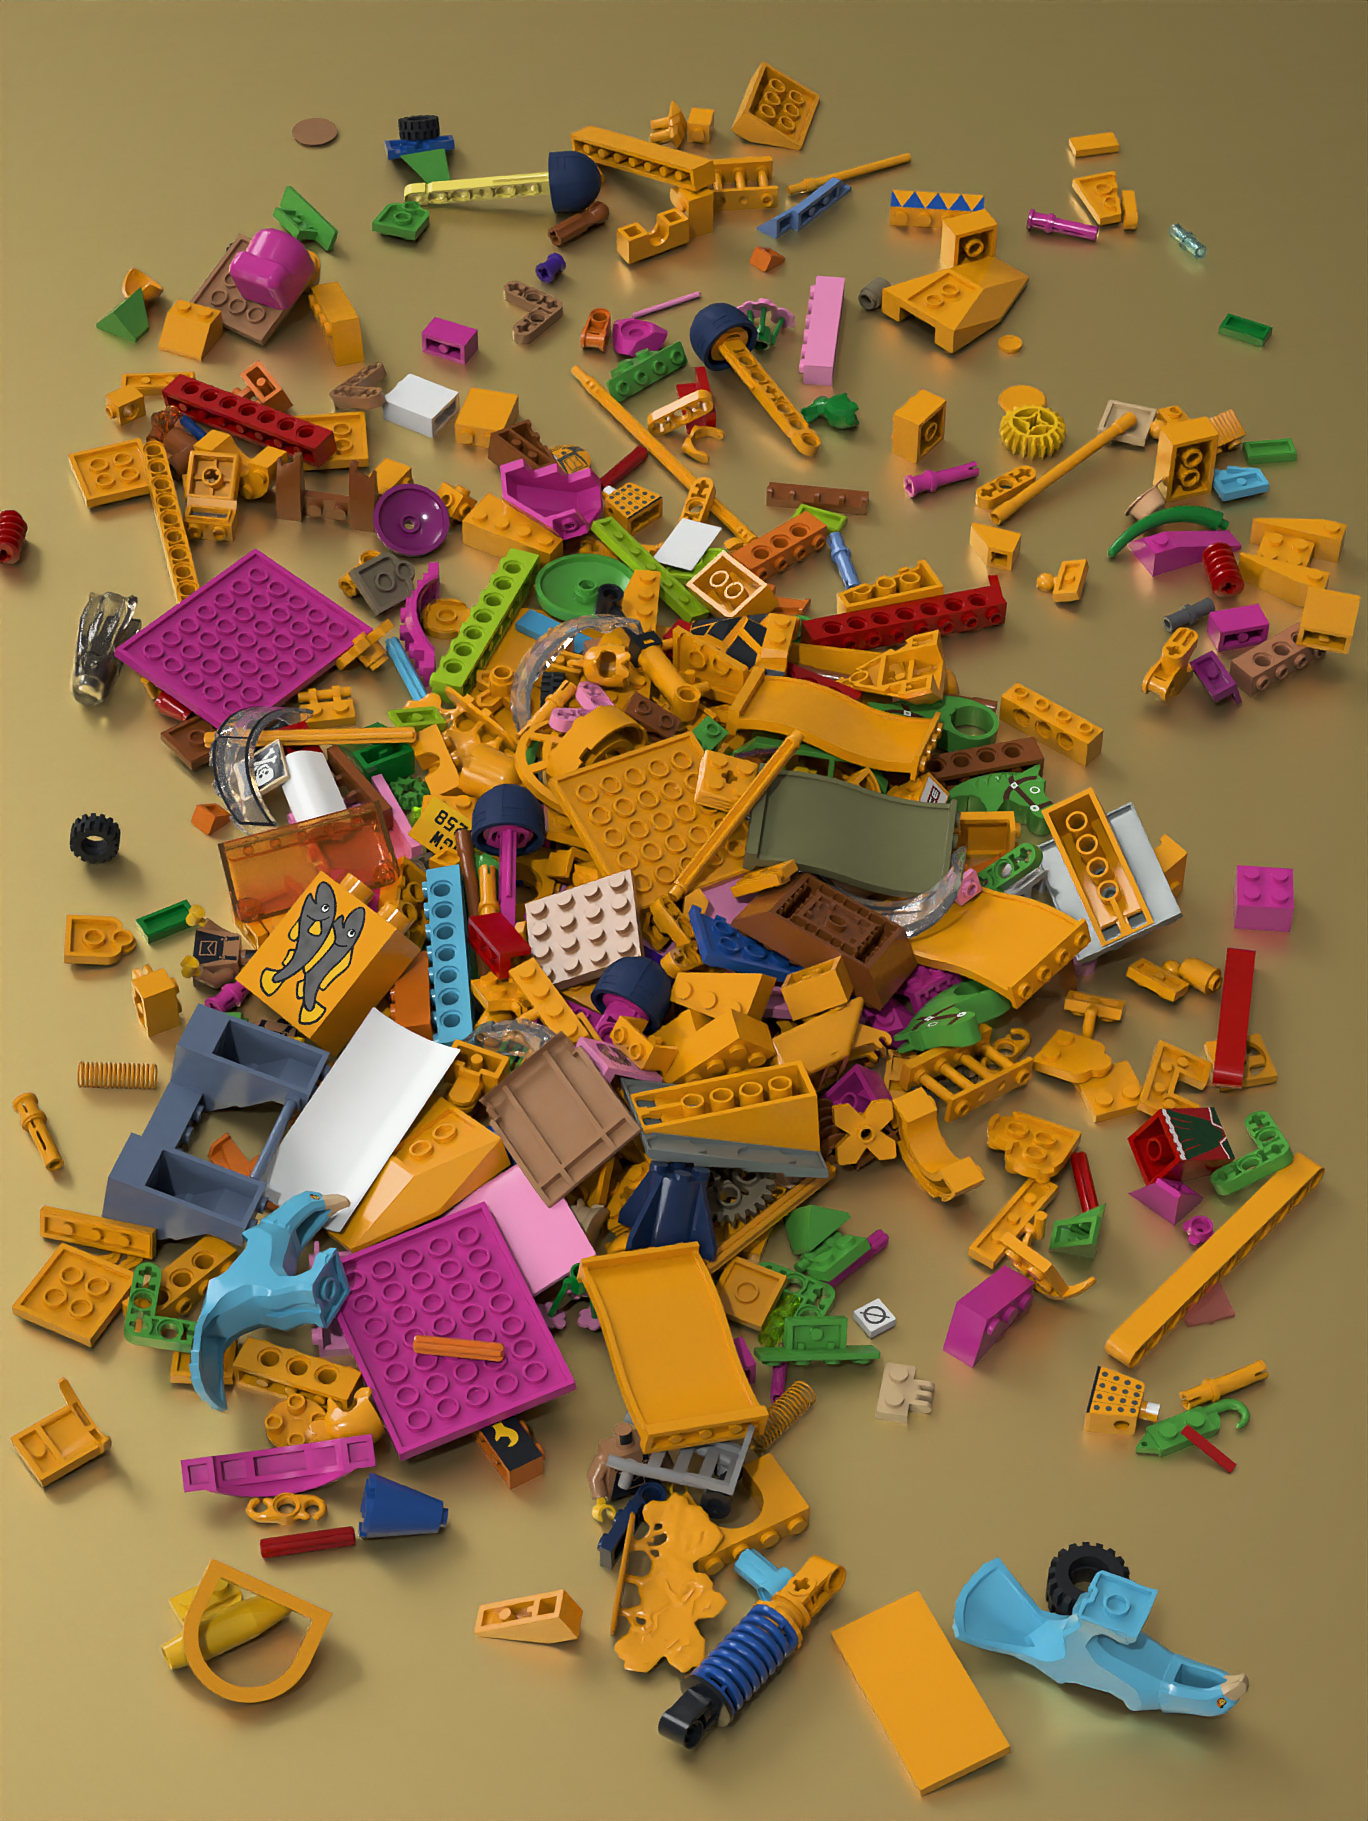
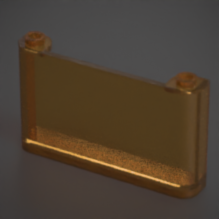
(277, 865)

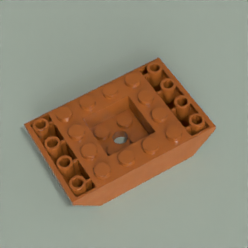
(818, 923)

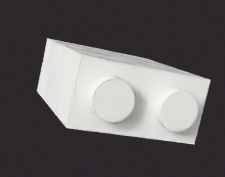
(421, 405)

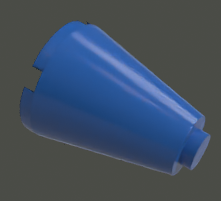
(398, 1510)

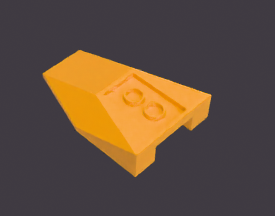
(957, 300)
(428, 1173)

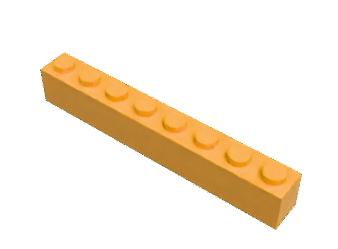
(644, 158)

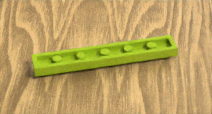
(638, 558)

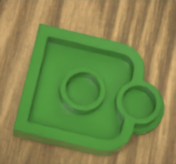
(402, 220)

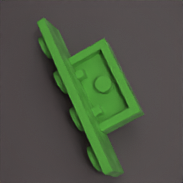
(304, 220)
(644, 370)
(816, 1339)

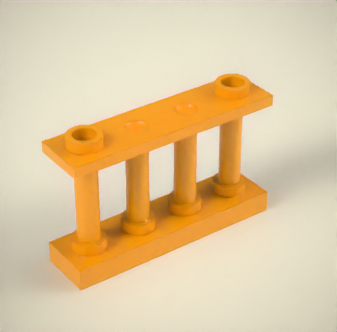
(741, 171)
(942, 1061)

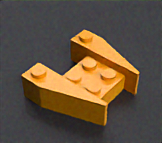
(1287, 553)

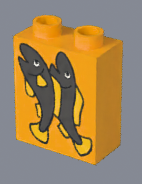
(330, 960)

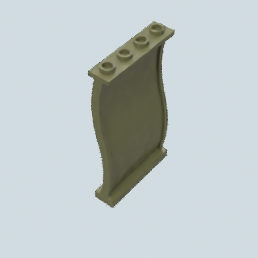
(852, 834)

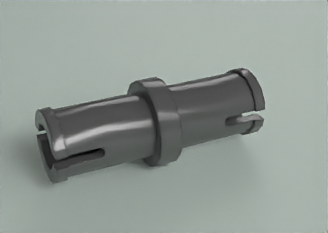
(1188, 614)

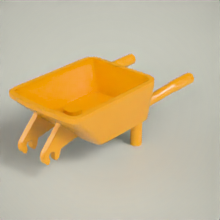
(828, 1044)

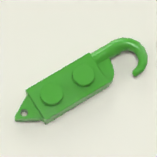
(1165, 1436)

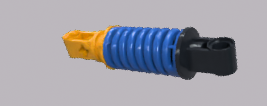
(750, 1653)

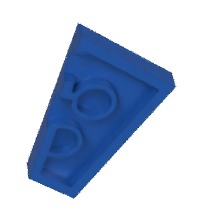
(396, 148)

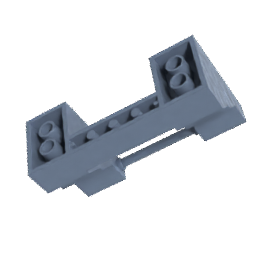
(214, 1067)

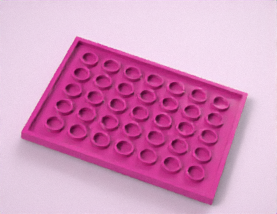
(242, 640)
(452, 1284)

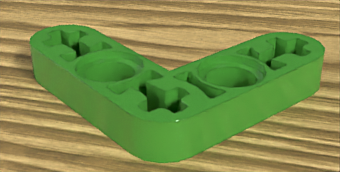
(993, 872)
(1269, 1156)
(810, 1292)
(152, 1324)

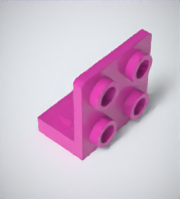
(926, 984)

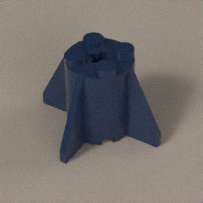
(670, 1209)

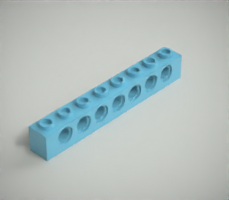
(449, 954)

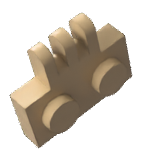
(903, 1393)

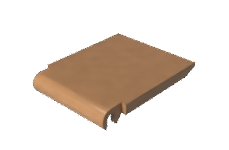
(559, 1118)

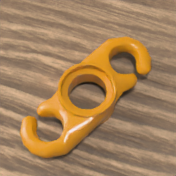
(1015, 1046)
(272, 1515)

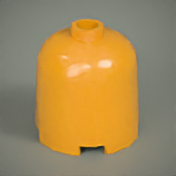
(487, 770)

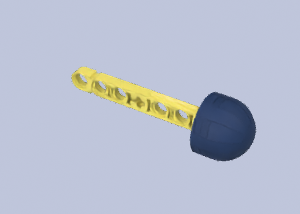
(570, 180)

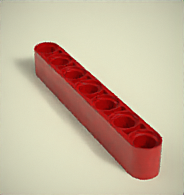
(1234, 1018)

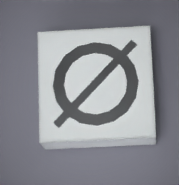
(874, 1318)

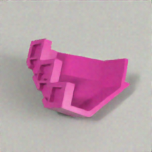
(553, 498)

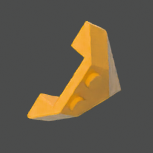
(909, 674)

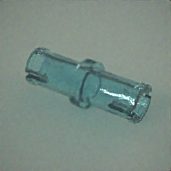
(1187, 241)

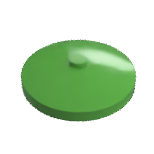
(571, 583)

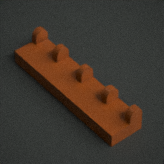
(819, 497)
(358, 786)

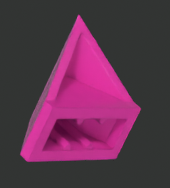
(1168, 1199)

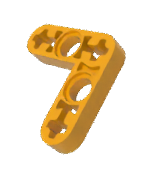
(687, 954)

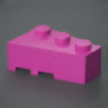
(987, 1314)

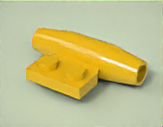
(224, 1624)

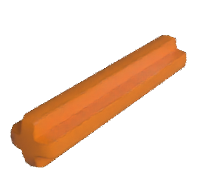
(458, 1348)

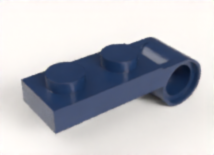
(612, 1544)

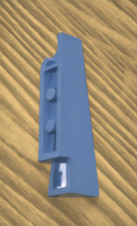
(806, 210)

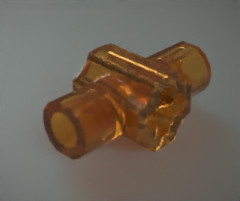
(162, 423)

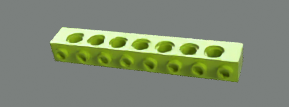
(486, 624)

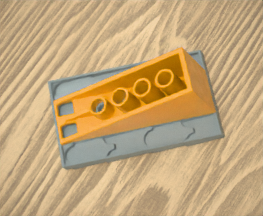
(1105, 873)
(734, 1120)

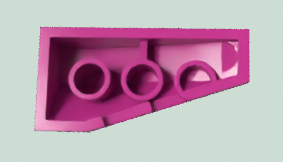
(1177, 549)

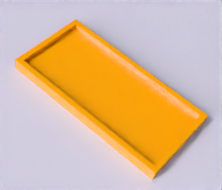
(920, 1693)

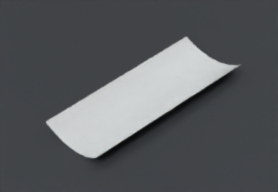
(357, 1115)

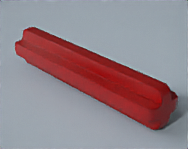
(624, 467)
(1084, 1181)
(307, 1541)

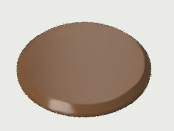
(314, 131)

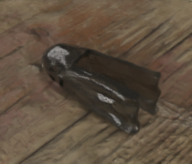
(101, 629)

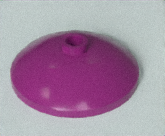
(413, 506)

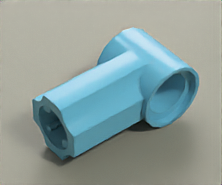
(761, 1573)

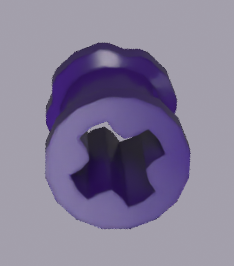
(553, 265)

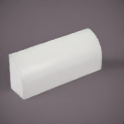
(311, 786)

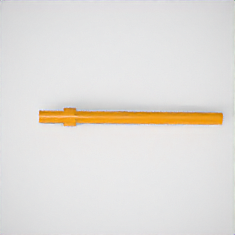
(810, 184)

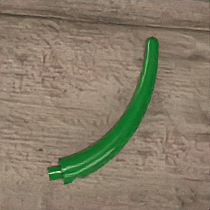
(1190, 514)

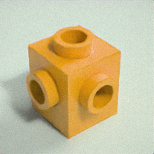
(456, 501)

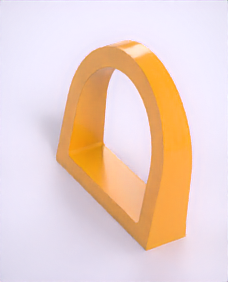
(318, 1622)

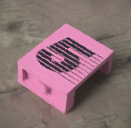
(613, 1061)

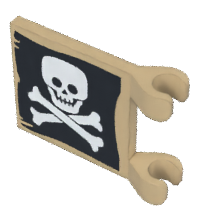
(270, 767)

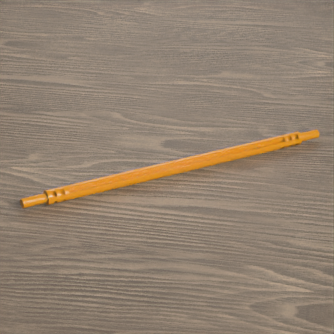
(659, 451)

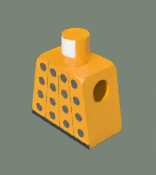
(632, 506)
(1117, 1404)

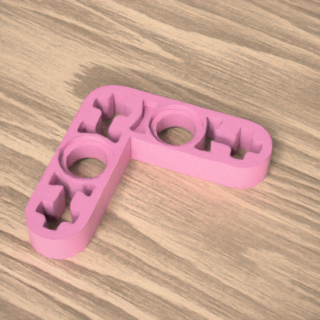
(589, 696)

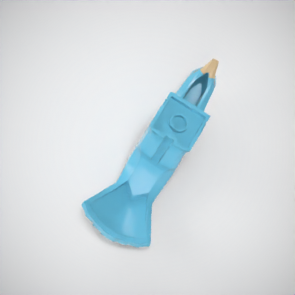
(264, 1288)
(1095, 1645)

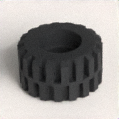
(1077, 1566)

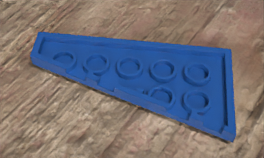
(727, 948)

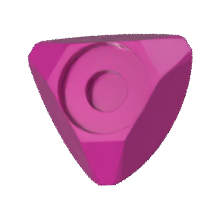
(635, 335)

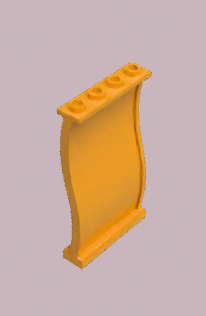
(835, 723)
(1002, 942)
(671, 1347)

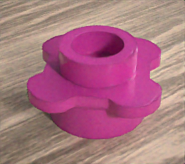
(1198, 1229)

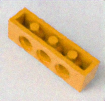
(1051, 724)
(187, 1278)
(288, 1371)

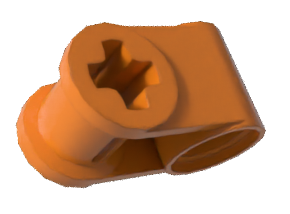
(597, 330)

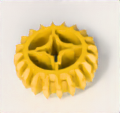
(1032, 431)

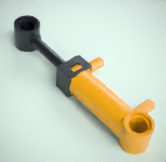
(648, 653)

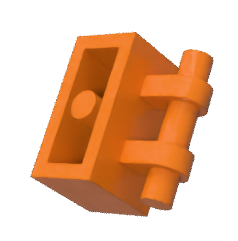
(263, 387)

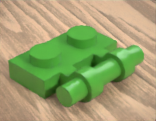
(832, 1256)

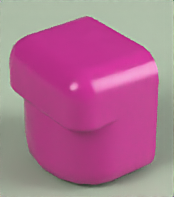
(272, 269)

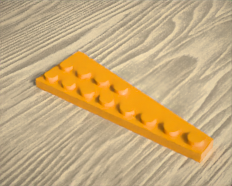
(638, 603)

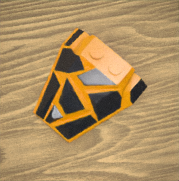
(752, 639)

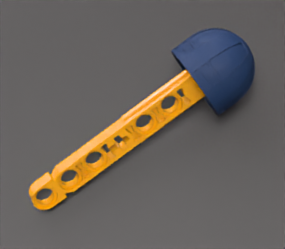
(724, 339)

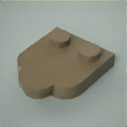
(384, 581)

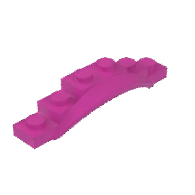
(415, 640)
(278, 1469)

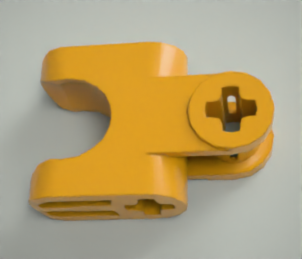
(1173, 668)

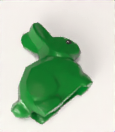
(837, 410)

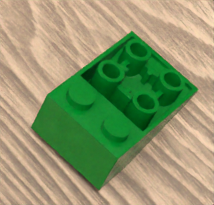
(388, 759)

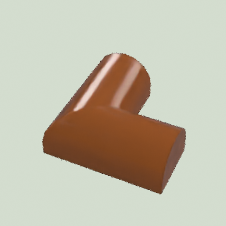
(179, 444)

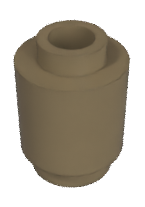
(871, 295)

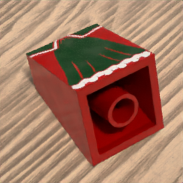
(1180, 1145)

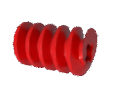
(12, 536)
(1222, 570)

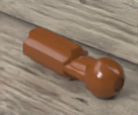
(577, 224)

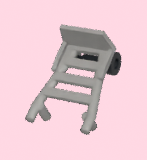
(722, 1458)

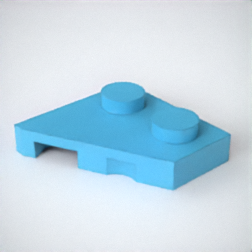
(1239, 482)

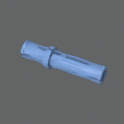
(842, 557)

